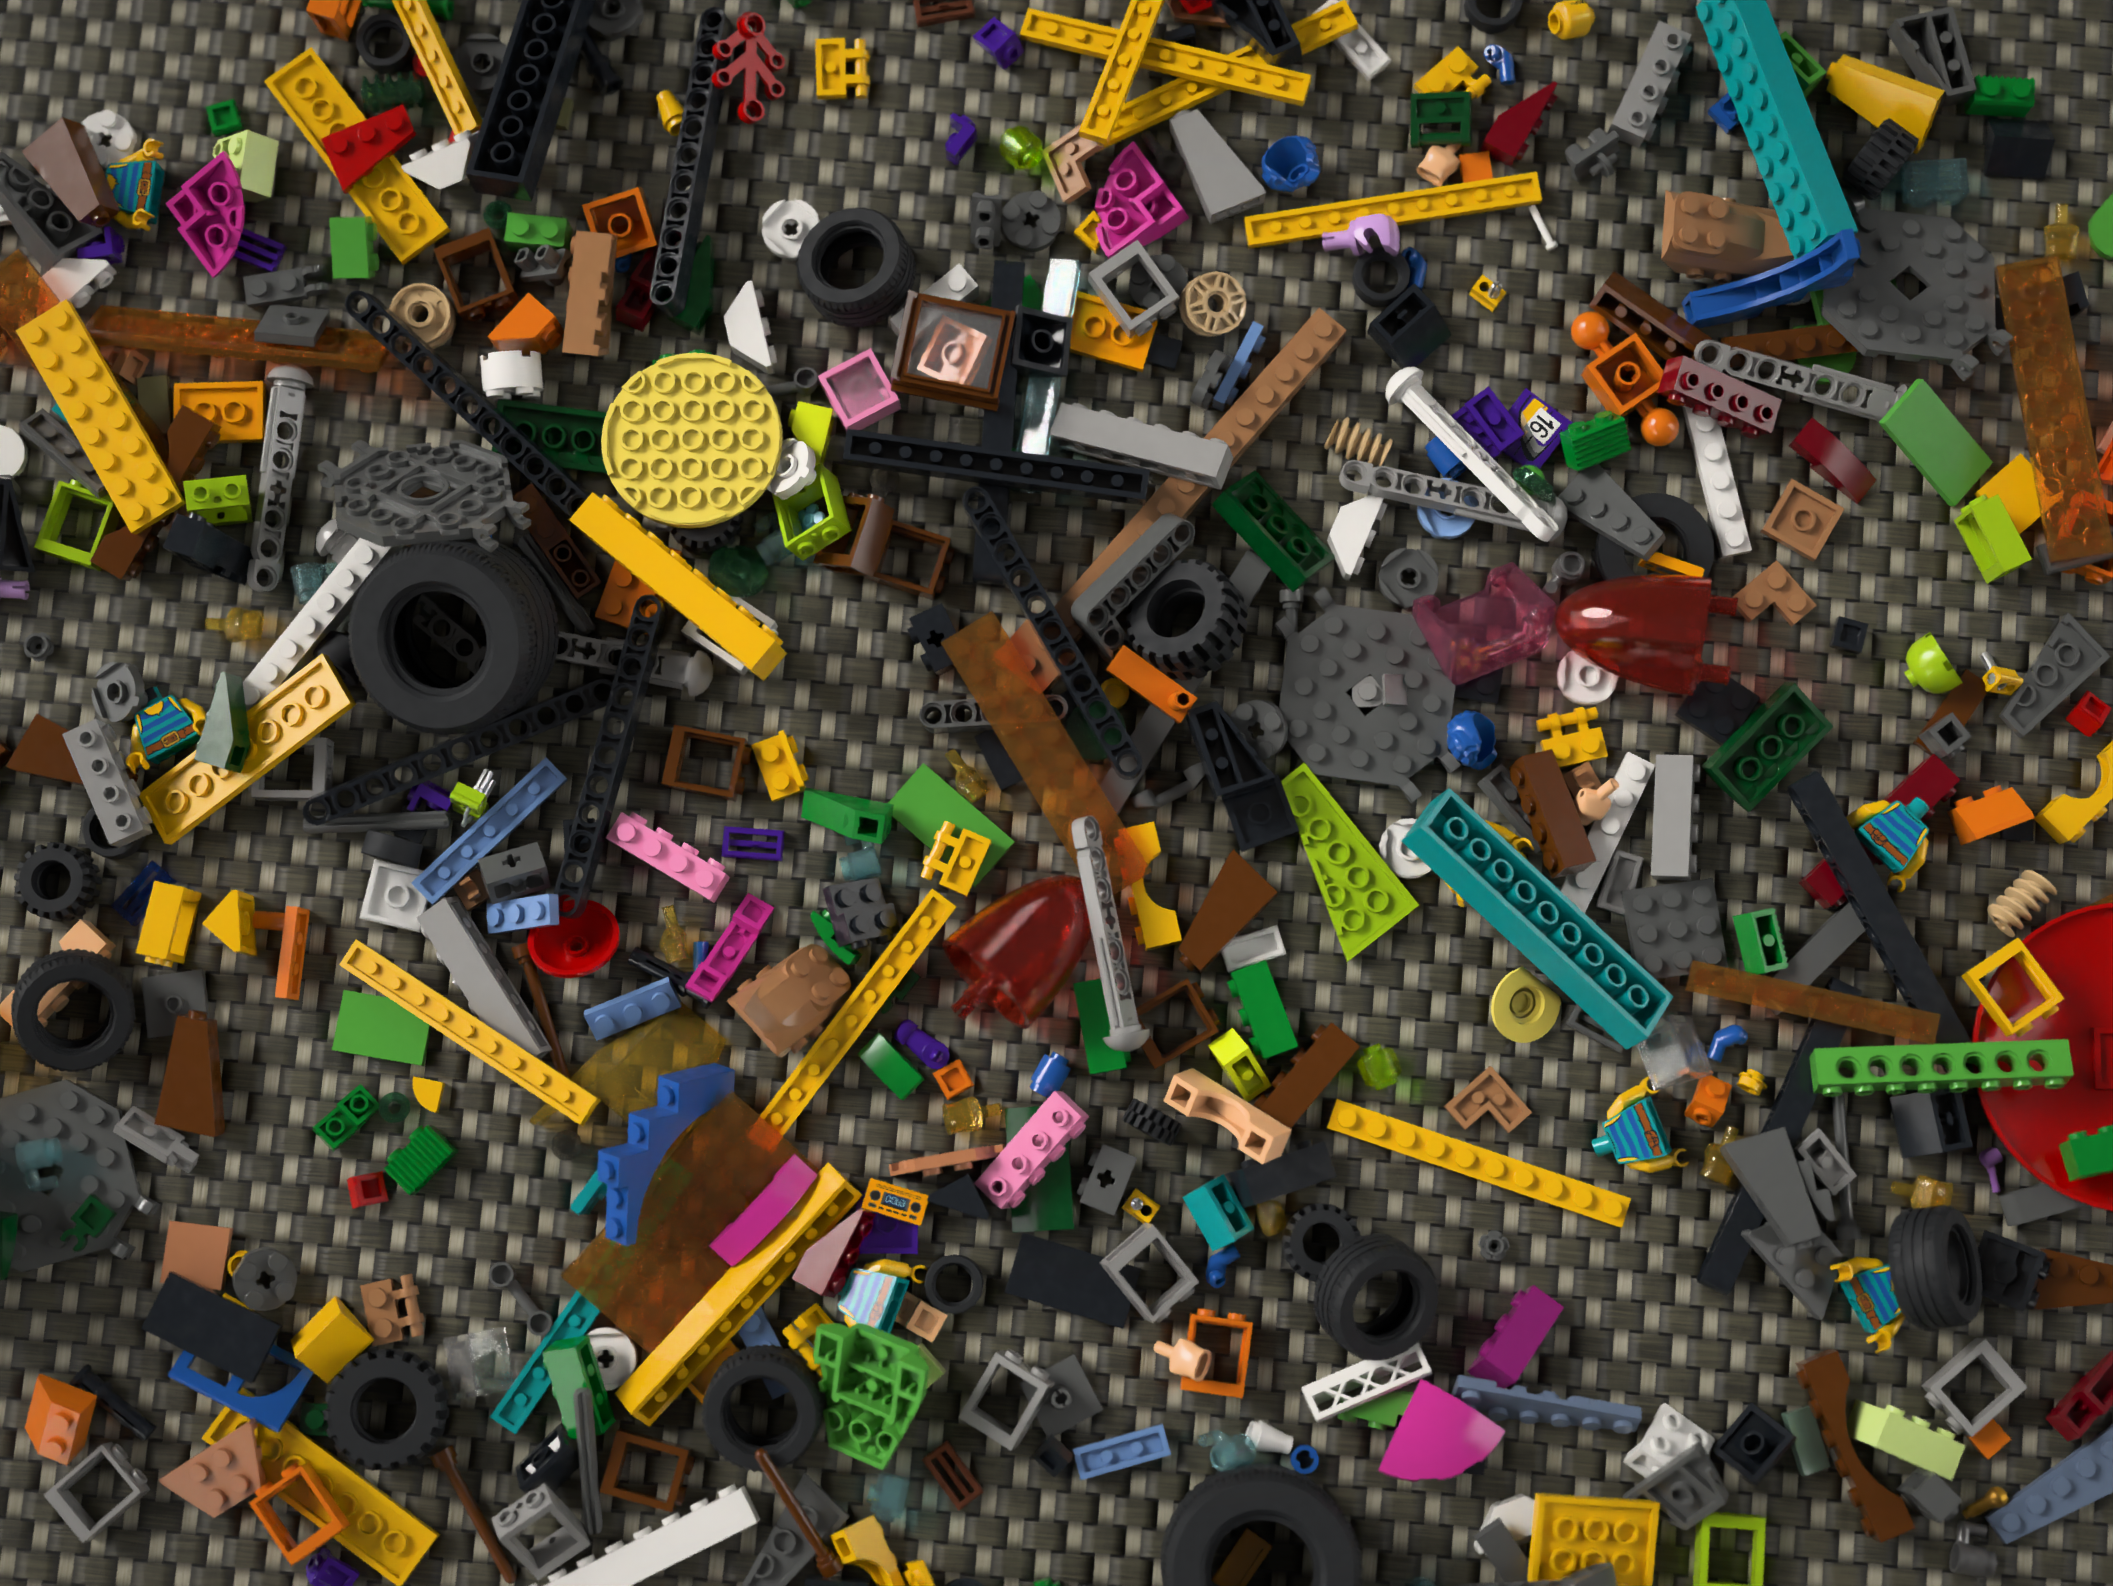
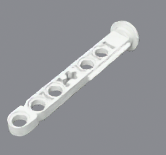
(1407, 388)

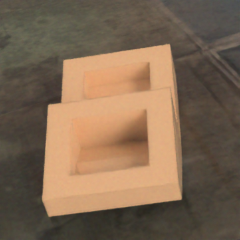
(920, 1317)

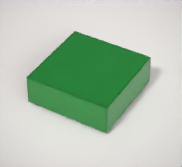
(224, 117)

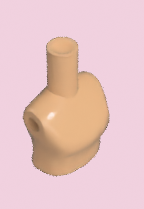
(1439, 163)
(1594, 803)
(1185, 1358)

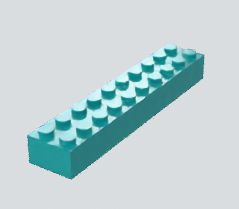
(1776, 122)
(1538, 919)

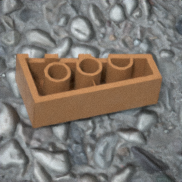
(590, 293)

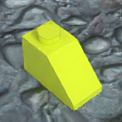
(812, 426)
(1239, 1064)

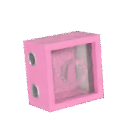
(859, 391)

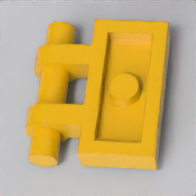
(831, 68)
(1451, 73)
(1574, 747)
(964, 861)
(807, 1324)

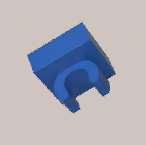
(1724, 114)

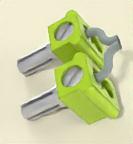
(472, 801)

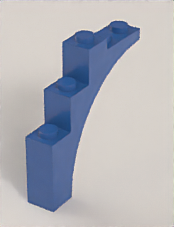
(1745, 299)
(651, 1132)

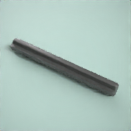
(382, 822)
(588, 1460)

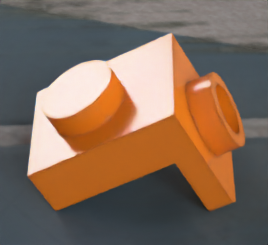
(1708, 1101)

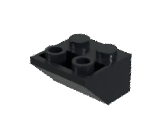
(1409, 328)
(1930, 1122)

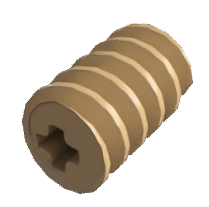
(1358, 443)
(2019, 900)

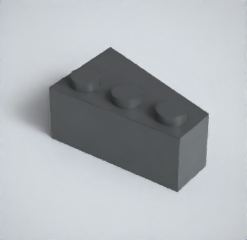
(1935, 53)

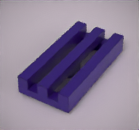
(264, 241)
(754, 844)

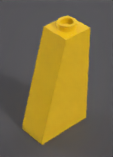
(1884, 95)

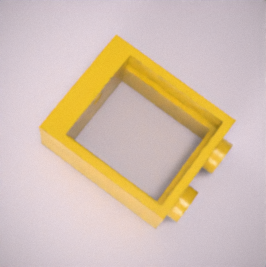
(168, 924)
(2035, 973)

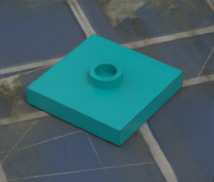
(589, 1196)

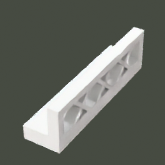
(1363, 1374)

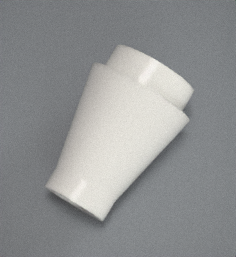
(1269, 1438)

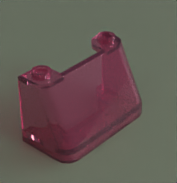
(1488, 627)

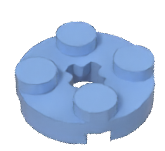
(1442, 525)

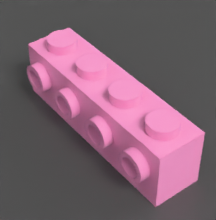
(669, 858)
(1031, 1150)

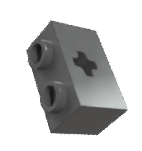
(514, 873)
(1106, 1198)
(1930, 1495)

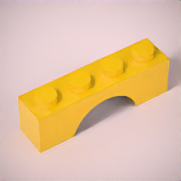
(2066, 816)
(1157, 925)
(866, 1547)

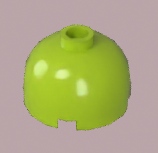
(1930, 666)

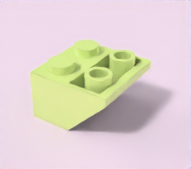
(254, 161)

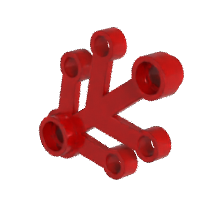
(751, 64)

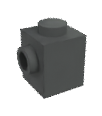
(1945, 737)

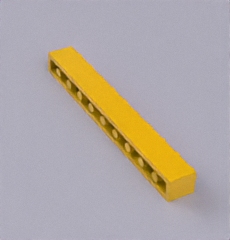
(736, 1297)

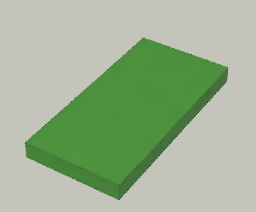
(1935, 442)
(929, 801)

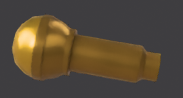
(1994, 1498)

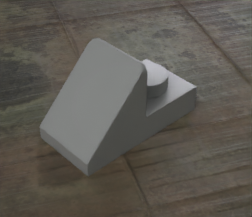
(1369, 693)
(1825, 1161)

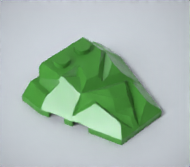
(870, 1389)

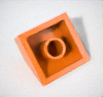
(626, 216)
(527, 329)
(1989, 814)
(59, 1419)

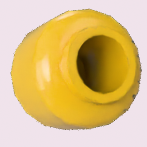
(1571, 19)

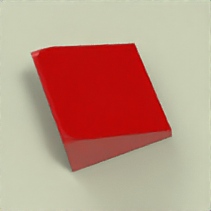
(2088, 714)
(367, 1189)

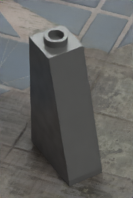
(1775, 1184)

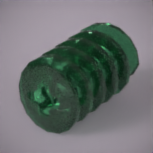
(392, 92)

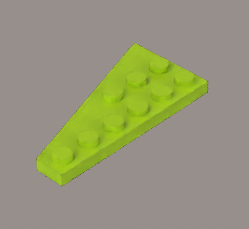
(1352, 877)

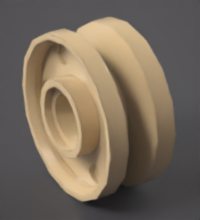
(424, 297)
(1229, 299)

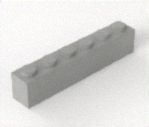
(1141, 445)
(480, 974)

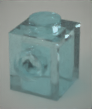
(889, 1496)

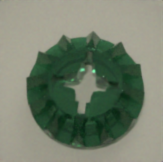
(1534, 483)

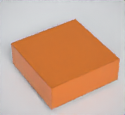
(1475, 166)
(953, 1079)
(1989, 1439)

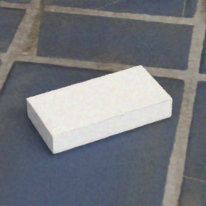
(1253, 948)

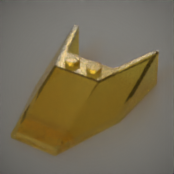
(629, 1067)

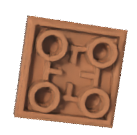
(197, 1253)

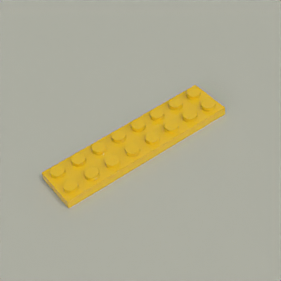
(388, 193)
(101, 417)
(276, 730)
(380, 1527)

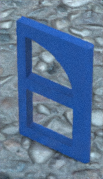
(267, 1410)

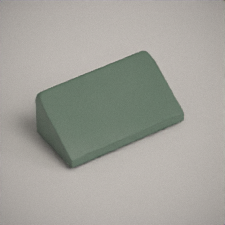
(1808, 1447)

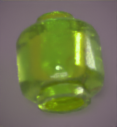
(1021, 147)
(1379, 1066)

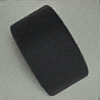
(337, 648)

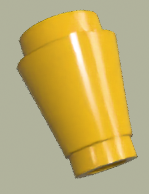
(670, 111)

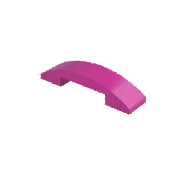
(730, 949)
(764, 1211)

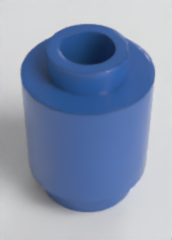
(1444, 459)
(1050, 1074)

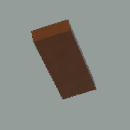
(1960, 700)

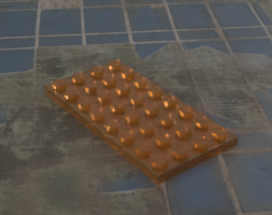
(685, 1207)

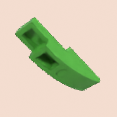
(1379, 1411)

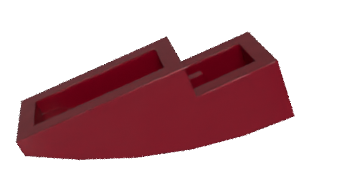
(636, 305)
(1833, 460)
(2085, 1401)

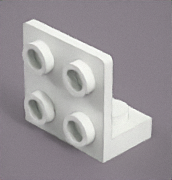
(1664, 1440)

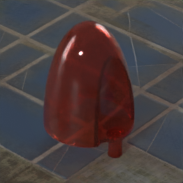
(1646, 629)
(1021, 948)

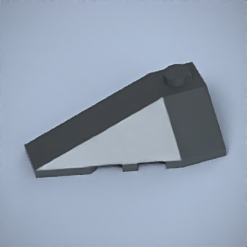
(41, 216)

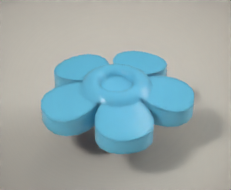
(810, 516)

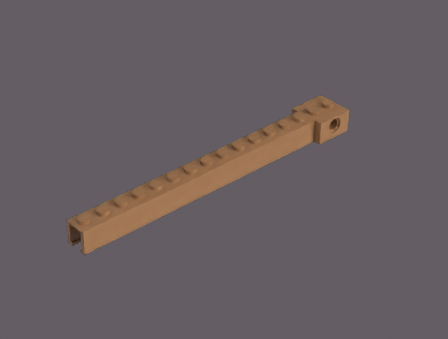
(1237, 428)

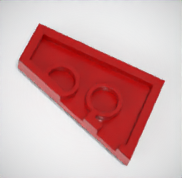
(365, 144)

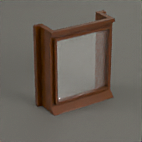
(951, 351)

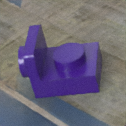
(999, 42)
(960, 143)
(109, 251)
(436, 796)
(329, 1571)

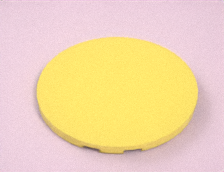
(692, 440)

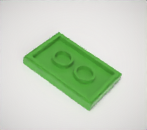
(380, 1029)

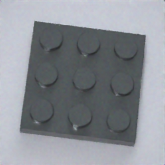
(1674, 926)

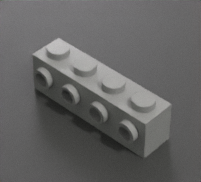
(1649, 84)
(108, 783)
(1674, 817)

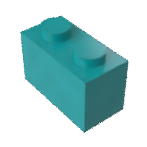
(1218, 1212)

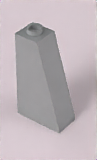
(1214, 169)

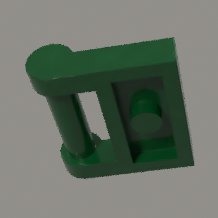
(1441, 109)

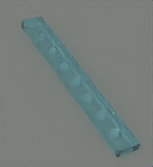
(1044, 392)

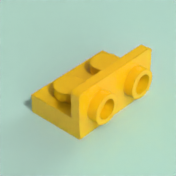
(779, 766)

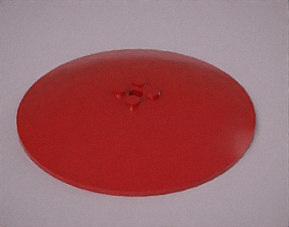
(2034, 1122)

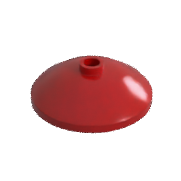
(593, 933)

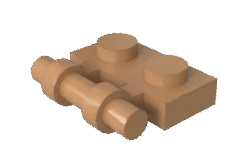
(383, 1310)

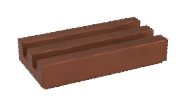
(941, 7)
(963, 1468)

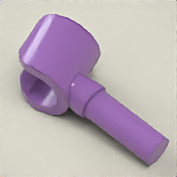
(1989, 1158)

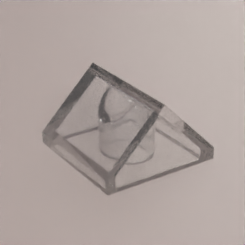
(1674, 1053)
(478, 1363)

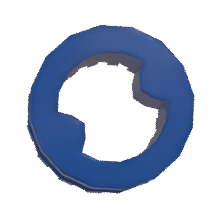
(1296, 1464)

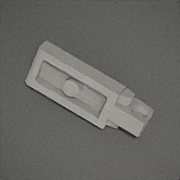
(156, 1140)

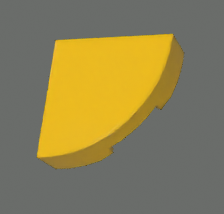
(1087, 233)
(428, 1093)

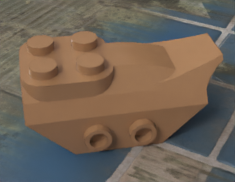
(1720, 237)
(793, 999)

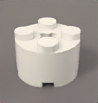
(511, 374)

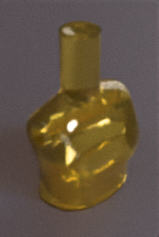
(2061, 236)
(239, 624)
(967, 778)
(674, 938)
(967, 1115)
(1714, 1164)
(1925, 1191)
(1271, 1217)

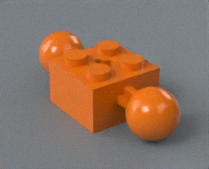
(1628, 359)

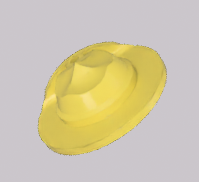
(1524, 1007)

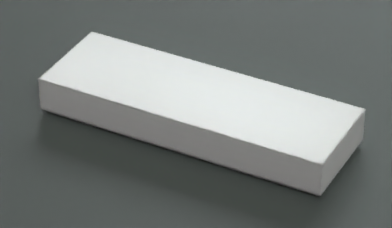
(1361, 49)

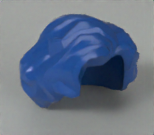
(1290, 164)
(1472, 739)

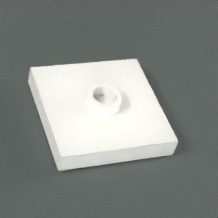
(392, 897)

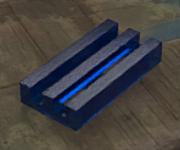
(134, 886)

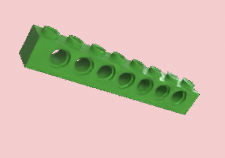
(2050, 1054)

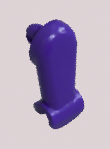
(926, 1048)

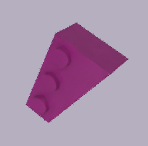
(1516, 1337)

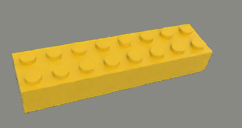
(674, 582)

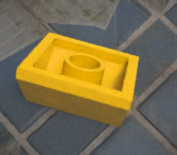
(233, 922)
(330, 1340)

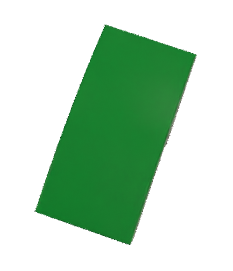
(824, 927)
(891, 1066)
(346, 1118)

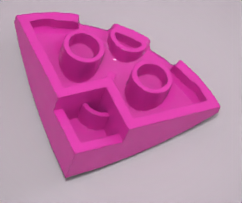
(1134, 204)
(211, 213)
(1438, 1437)

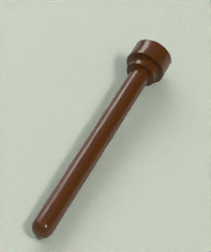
(523, 956)
(447, 1462)
(827, 1560)

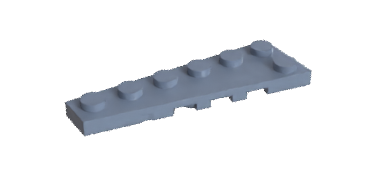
(1545, 1407)
(2061, 1490)

